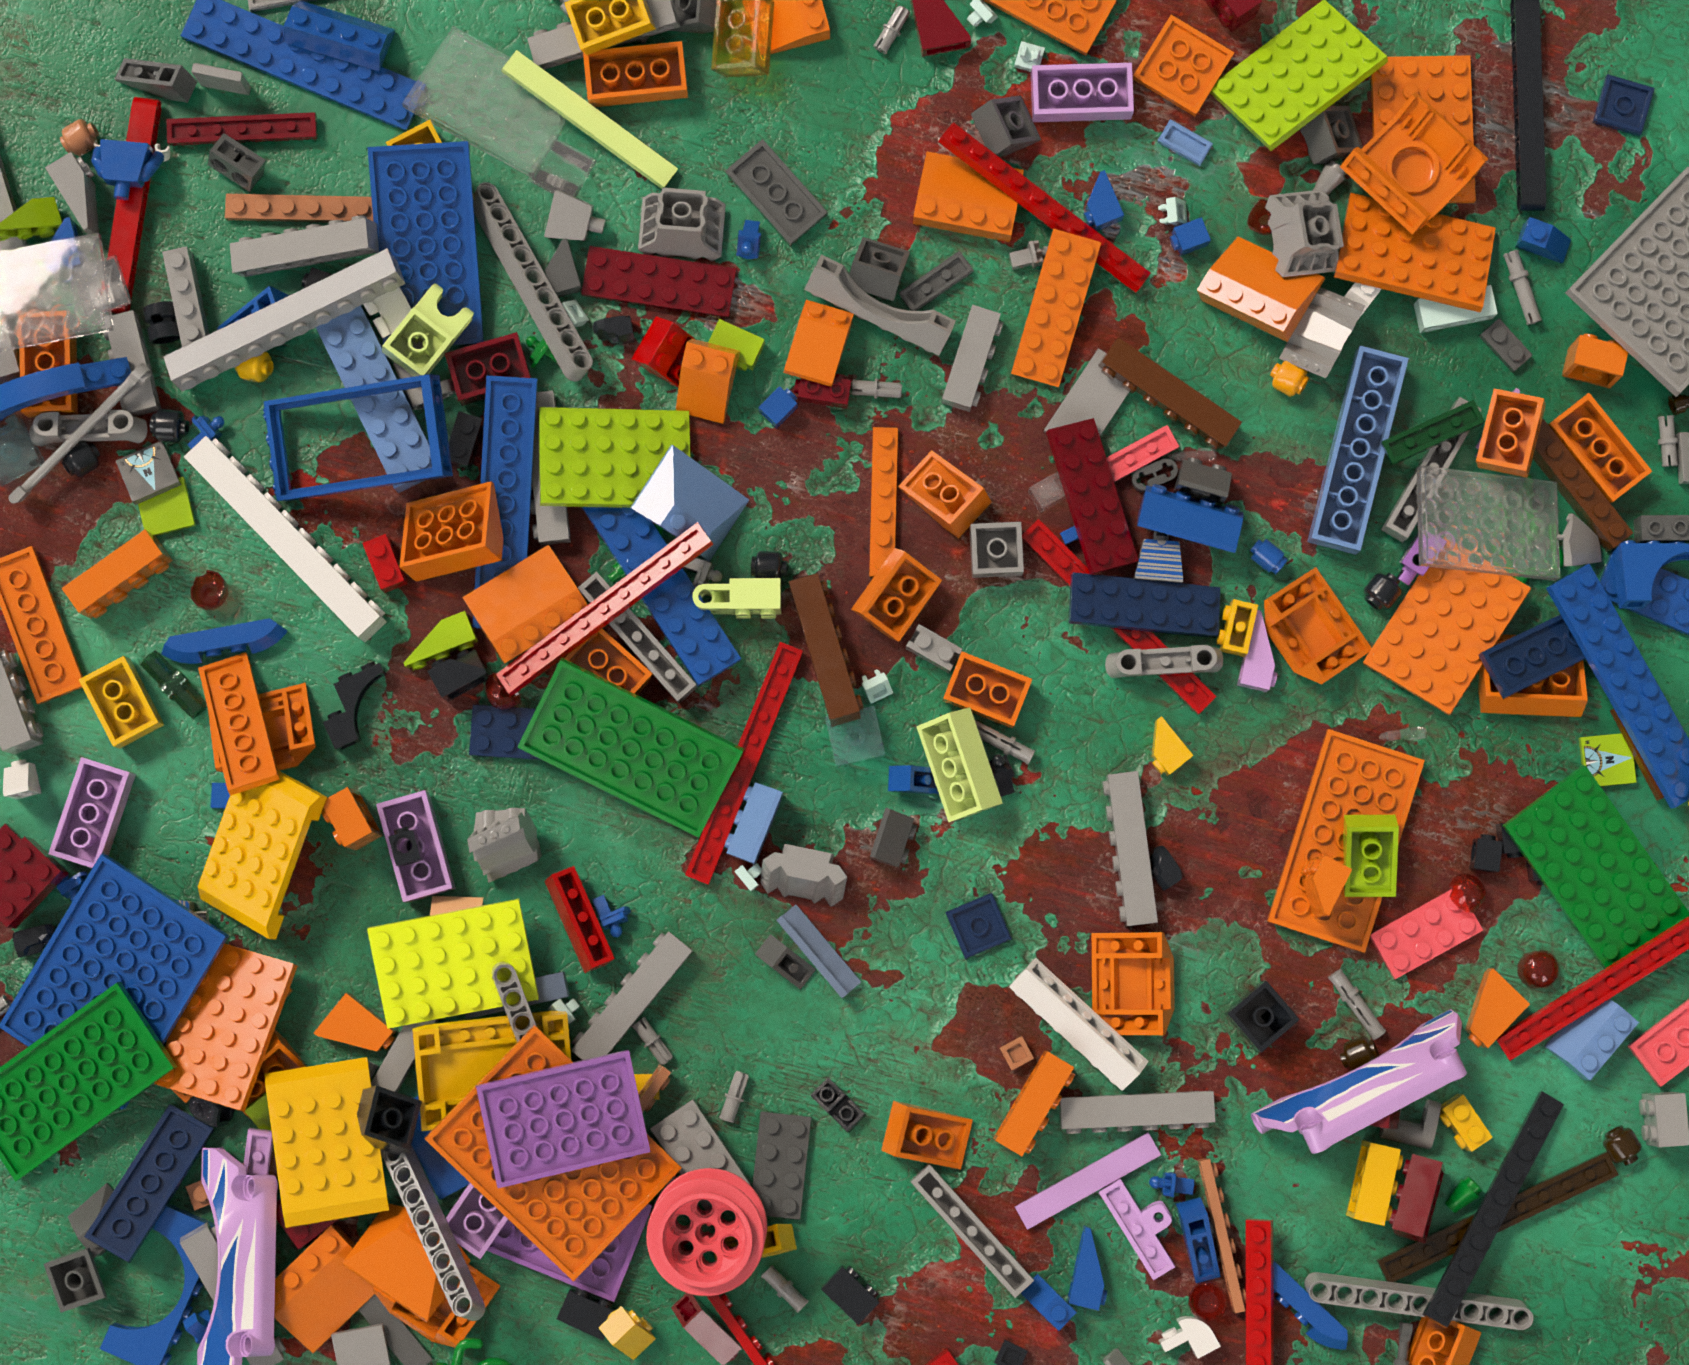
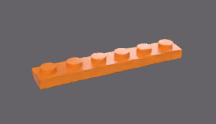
(883, 496)

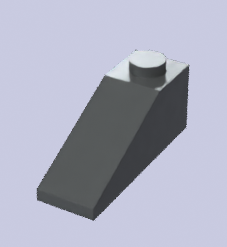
(157, 78)

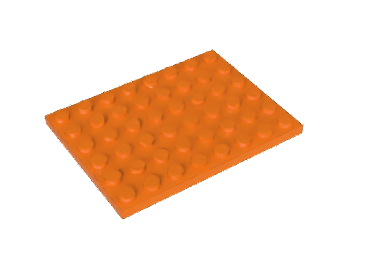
(566, 1213)

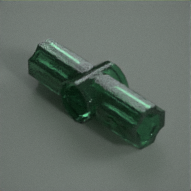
(174, 684)

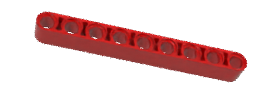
(130, 213)

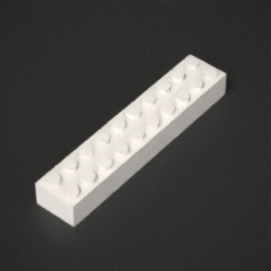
(280, 533)

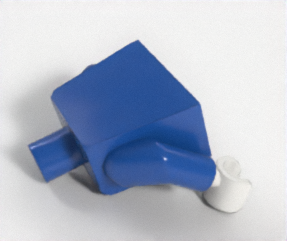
(126, 164)

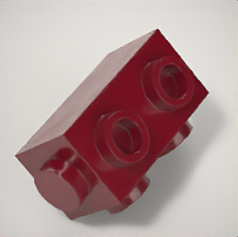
(822, 394)

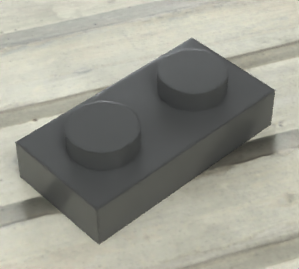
(1505, 345)

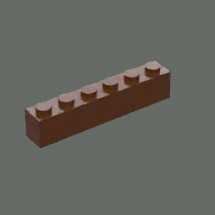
(1170, 394)
(1579, 489)
(824, 649)

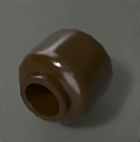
(1358, 1052)
(1622, 1145)

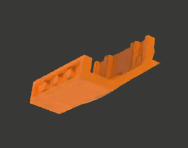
(1415, 164)

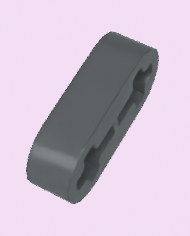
(1152, 469)

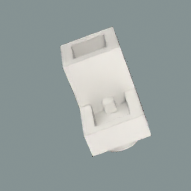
(1195, 1332)

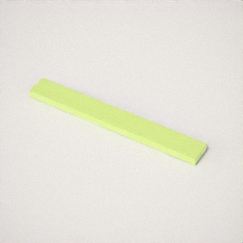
(589, 119)

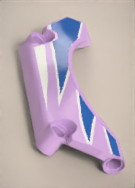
(1373, 1090)
(246, 1247)

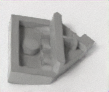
(1579, 543)

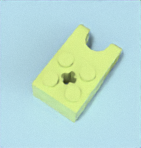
(431, 328)
(742, 597)

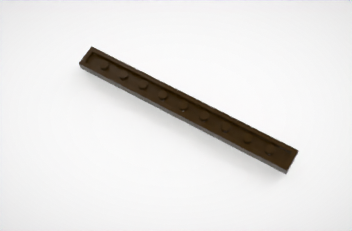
(1525, 1205)

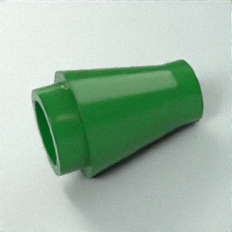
(1464, 1193)

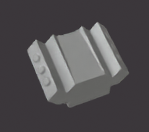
(682, 224)
(1304, 232)
(1322, 332)
(504, 841)
(804, 874)

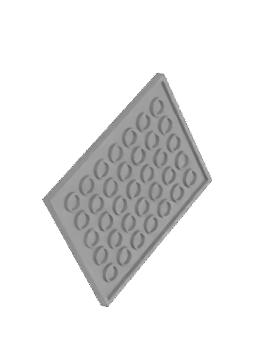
(1643, 287)

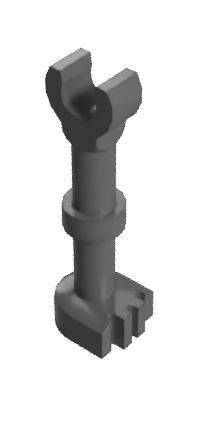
(1405, 1333)

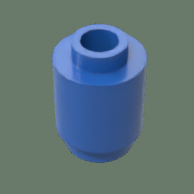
(1268, 556)

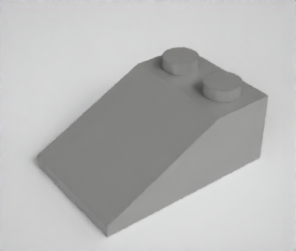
(75, 184)

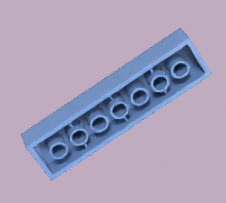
(385, 416)
(1357, 450)

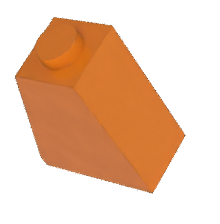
(1494, 1009)
(356, 1025)

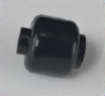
(169, 425)
(81, 459)
(768, 565)
(1382, 591)

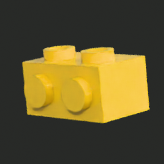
(1238, 627)
(1464, 1122)
(628, 1332)

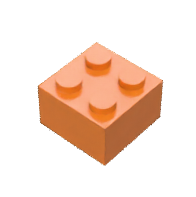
(1595, 361)

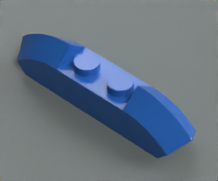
(191, 646)
(1323, 1326)

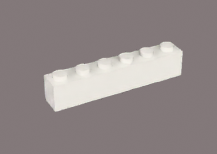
(1079, 1024)

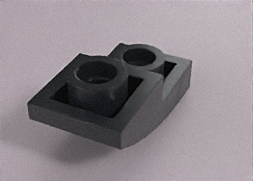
(838, 1105)

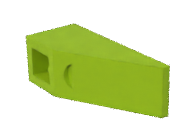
(35, 217)
(447, 636)

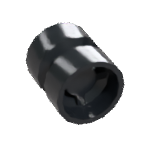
(162, 322)

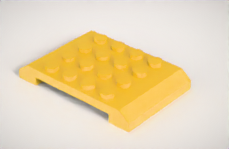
(259, 851)
(460, 1053)
(318, 1145)

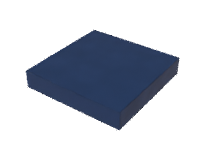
(1623, 105)
(978, 925)

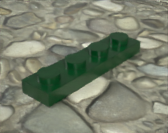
(1432, 432)

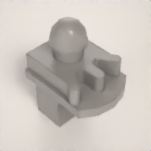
(1031, 256)
(704, 572)

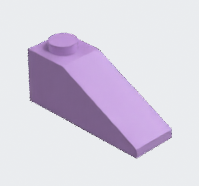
(1258, 665)

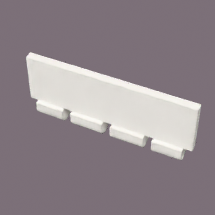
(393, 309)

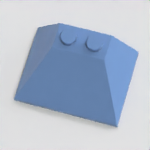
(688, 493)

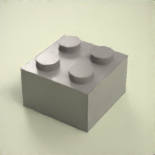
(996, 549)
(1664, 1119)

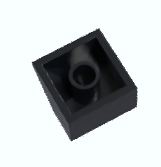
(459, 675)
(1261, 1016)
(388, 1119)

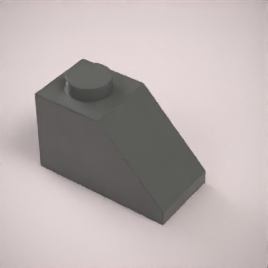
(562, 271)
(785, 961)

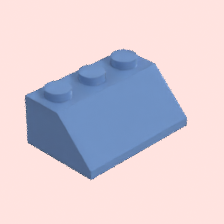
(753, 823)
(1592, 1038)

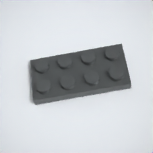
(776, 192)
(781, 1163)

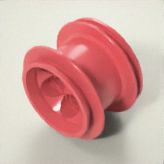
(689, 1269)

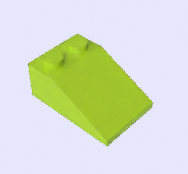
(1372, 854)

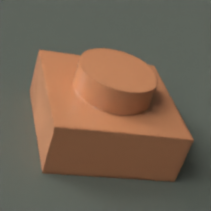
(1016, 1053)

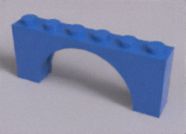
(1637, 566)
(153, 1343)

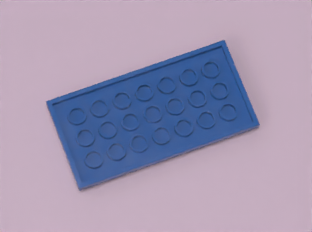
(429, 224)

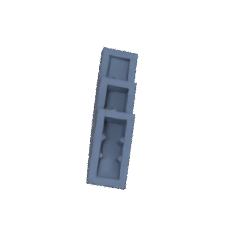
(549, 988)

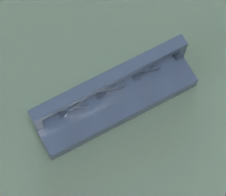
(818, 951)

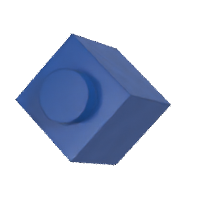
(1190, 237)
(778, 406)

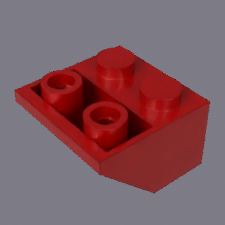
(663, 350)

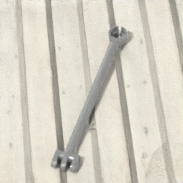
(140, 375)

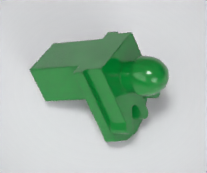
(540, 349)

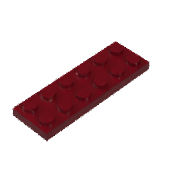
(659, 282)
(1091, 496)

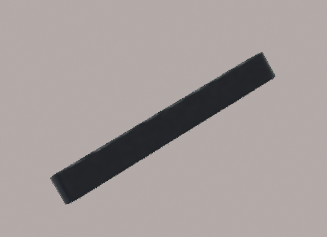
(1528, 105)

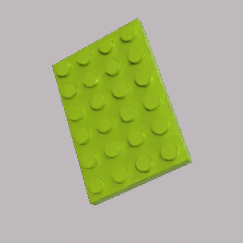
(1298, 74)
(604, 453)

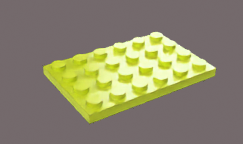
(446, 960)

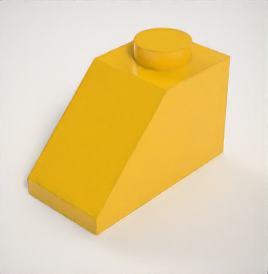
(1167, 748)

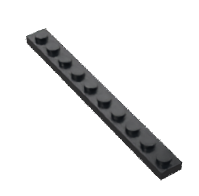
(1493, 1209)

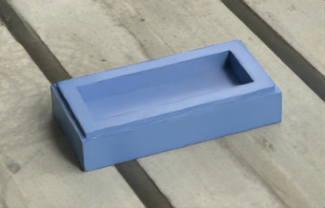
(1185, 142)

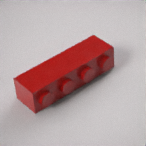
(579, 919)

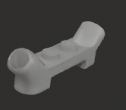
(114, 426)
(1164, 661)

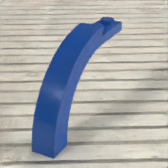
(60, 382)

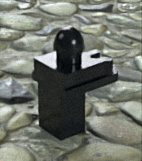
(1002, 774)

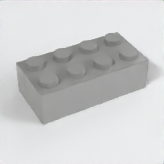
(17, 724)
(695, 1143)

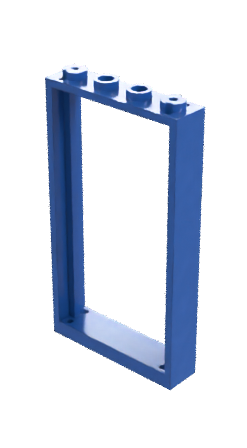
(435, 427)

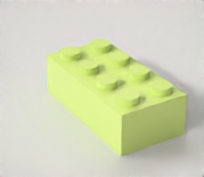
(959, 764)

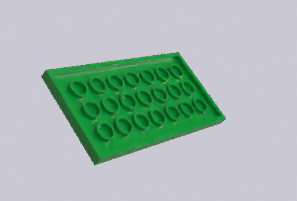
(630, 747)
(1595, 867)
(76, 1078)

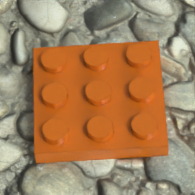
(1183, 65)

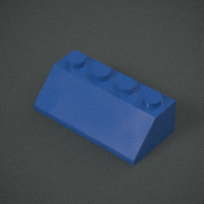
(337, 35)
(1190, 518)

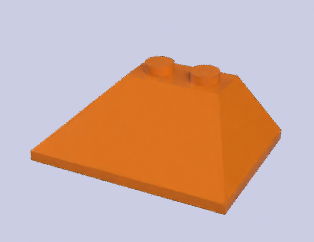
(1313, 628)
(288, 726)
(1133, 982)
(397, 1264)
(443, 1325)

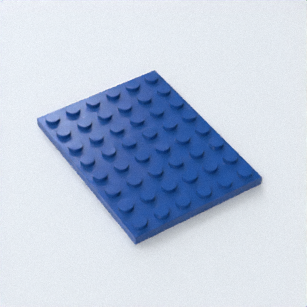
(110, 935)

